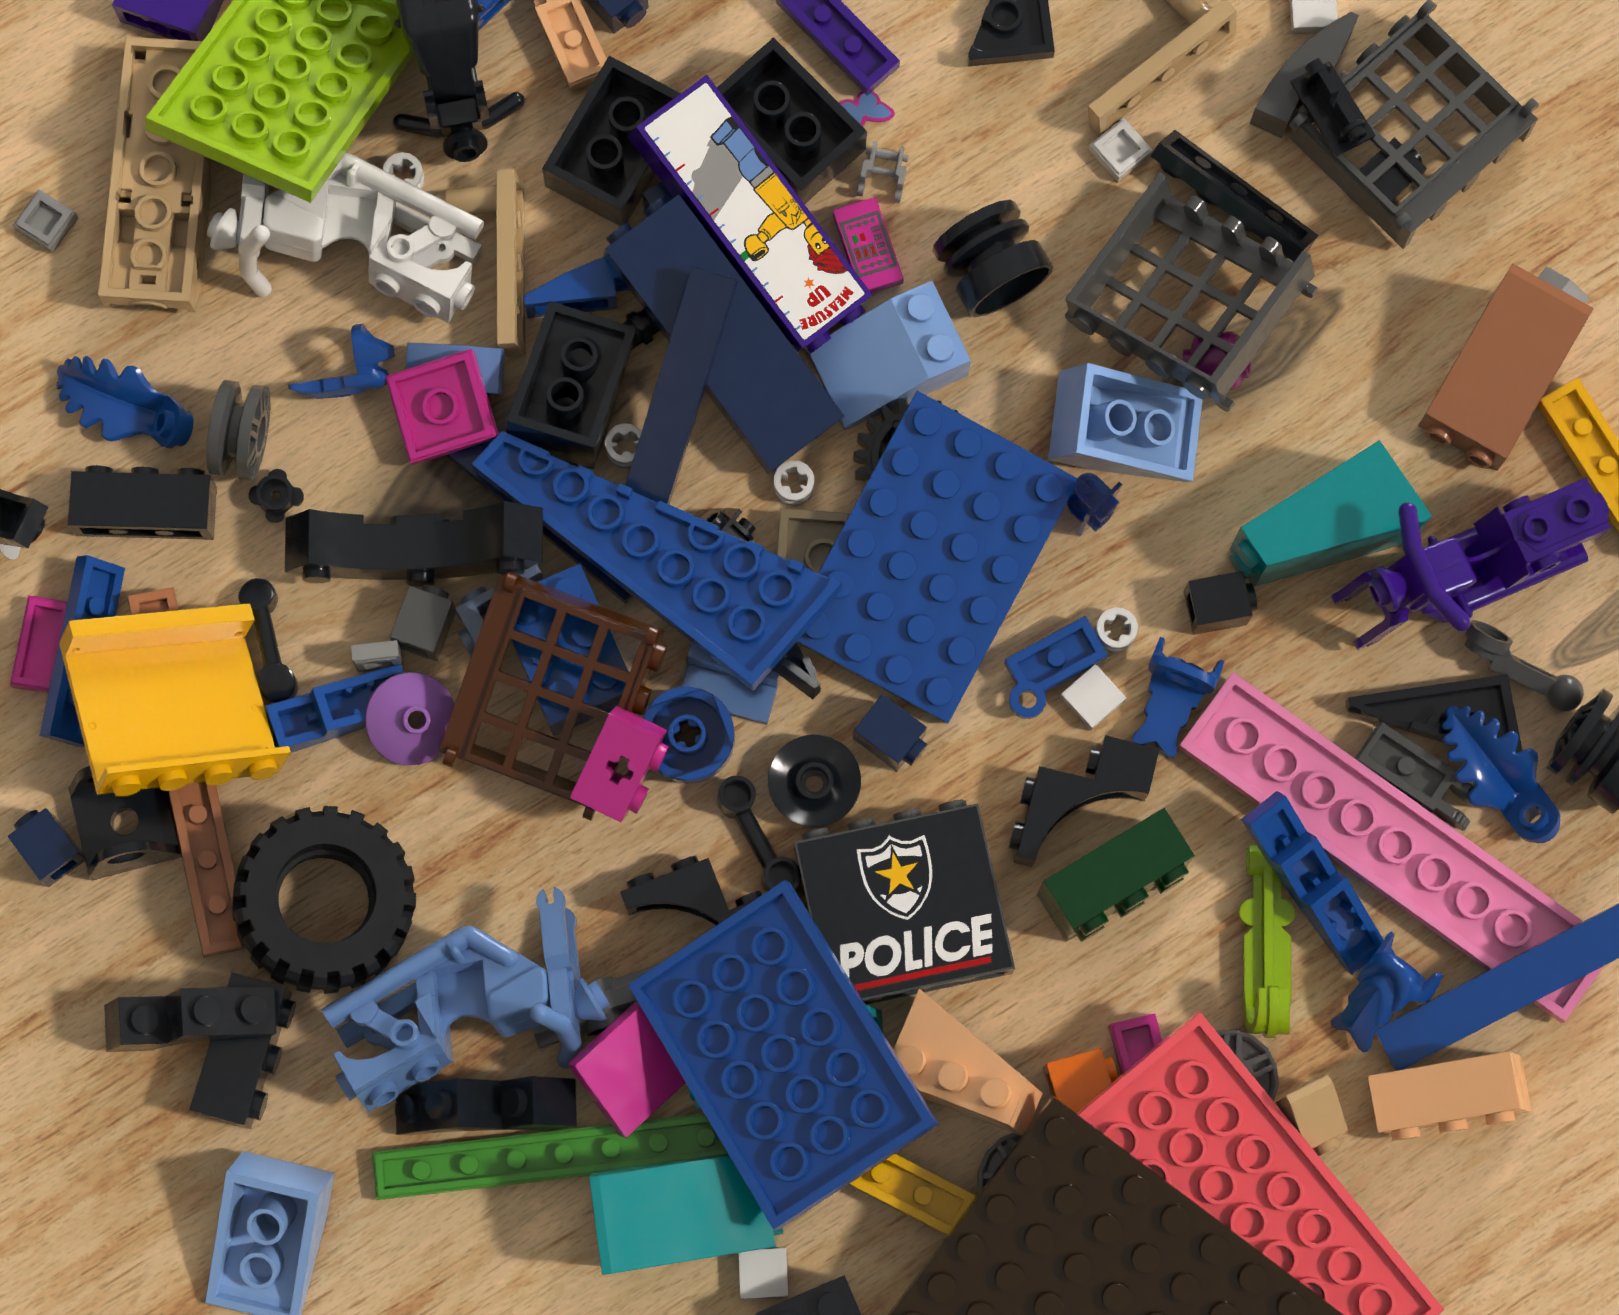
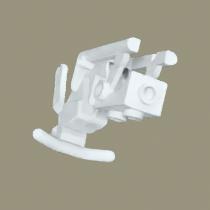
(360, 206)

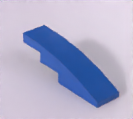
(583, 288)
(326, 711)
(1313, 882)

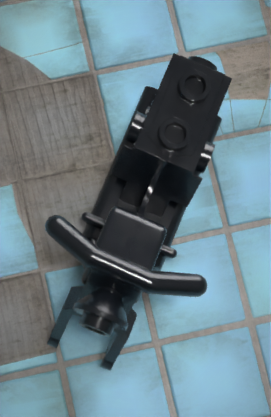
(445, 48)

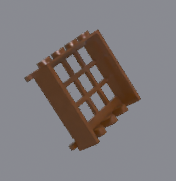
(485, 670)

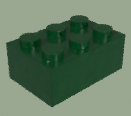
(1116, 877)

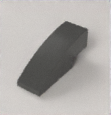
(1280, 99)

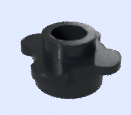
(275, 482)

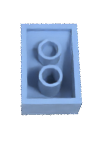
(891, 355)
(1124, 424)
(268, 1235)

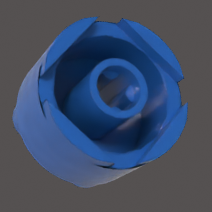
(712, 746)

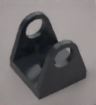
(109, 852)

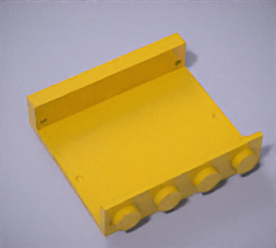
(169, 699)

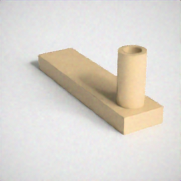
(1206, 31)
(508, 203)

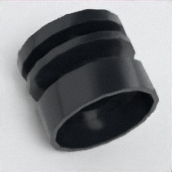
(992, 258)
(1593, 745)

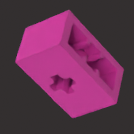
(599, 781)

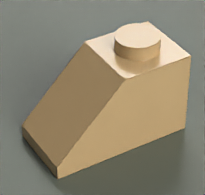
(1316, 1114)

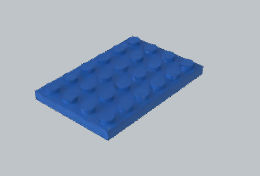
(935, 555)
(782, 1055)

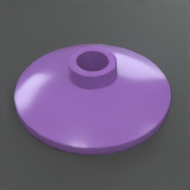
(389, 712)

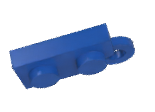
(1052, 663)

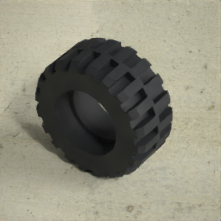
(333, 837)

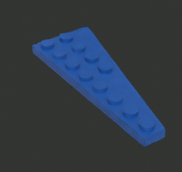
(704, 583)

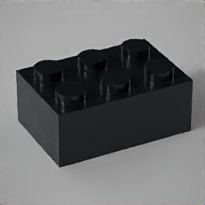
(794, 119)
(594, 156)

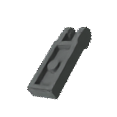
(1414, 773)

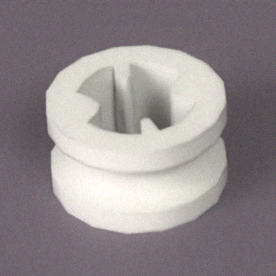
(399, 161)
(624, 432)
(784, 492)
(1108, 618)

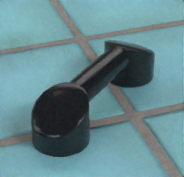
(275, 679)
(734, 801)

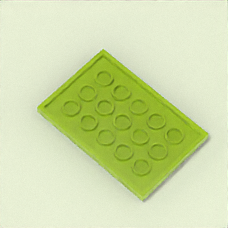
(284, 87)

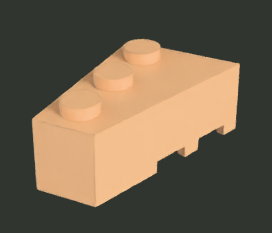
(962, 1071)
(1449, 1095)

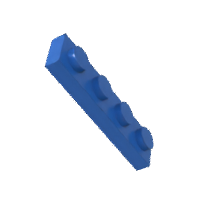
(91, 595)

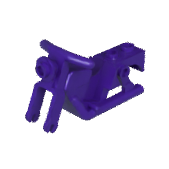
(1483, 562)

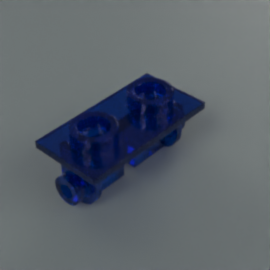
(1092, 502)

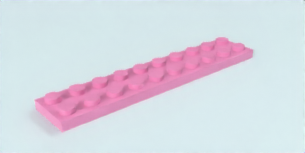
(1380, 833)

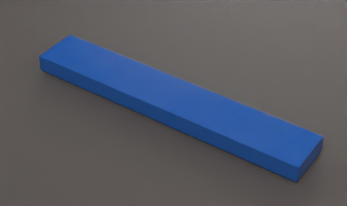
(1502, 990)

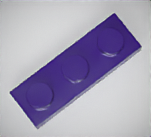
(844, 40)

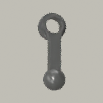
(1562, 691)

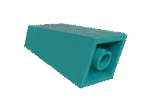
(1329, 520)
(675, 1213)

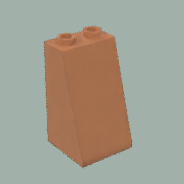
(1504, 368)

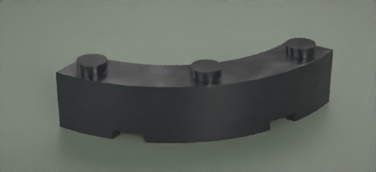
(414, 546)

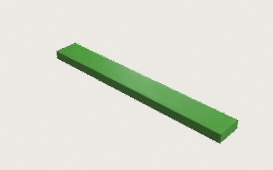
(539, 1156)

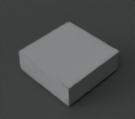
(45, 221)
(376, 655)

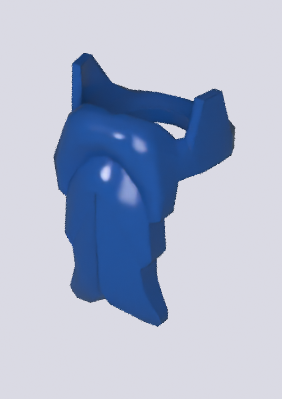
(367, 354)
(1174, 691)
(1383, 988)

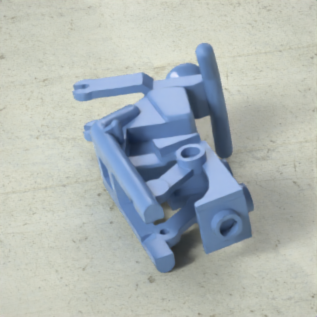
(461, 978)

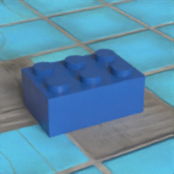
(576, 636)

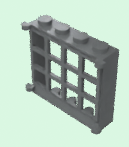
(1462, 167)
(1229, 243)

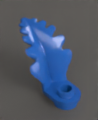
(122, 403)
(1500, 774)

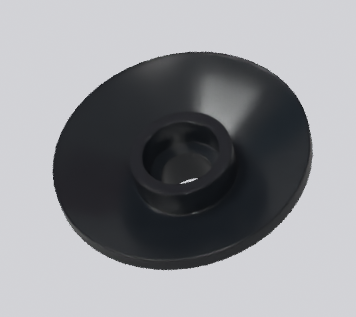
(814, 757)

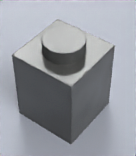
(424, 621)

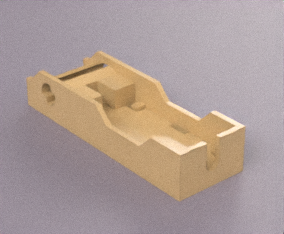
(153, 234)

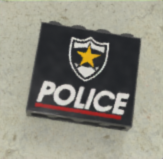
(908, 901)

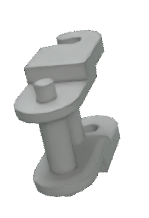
(898, 174)

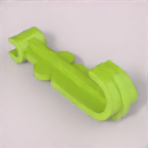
(1266, 951)

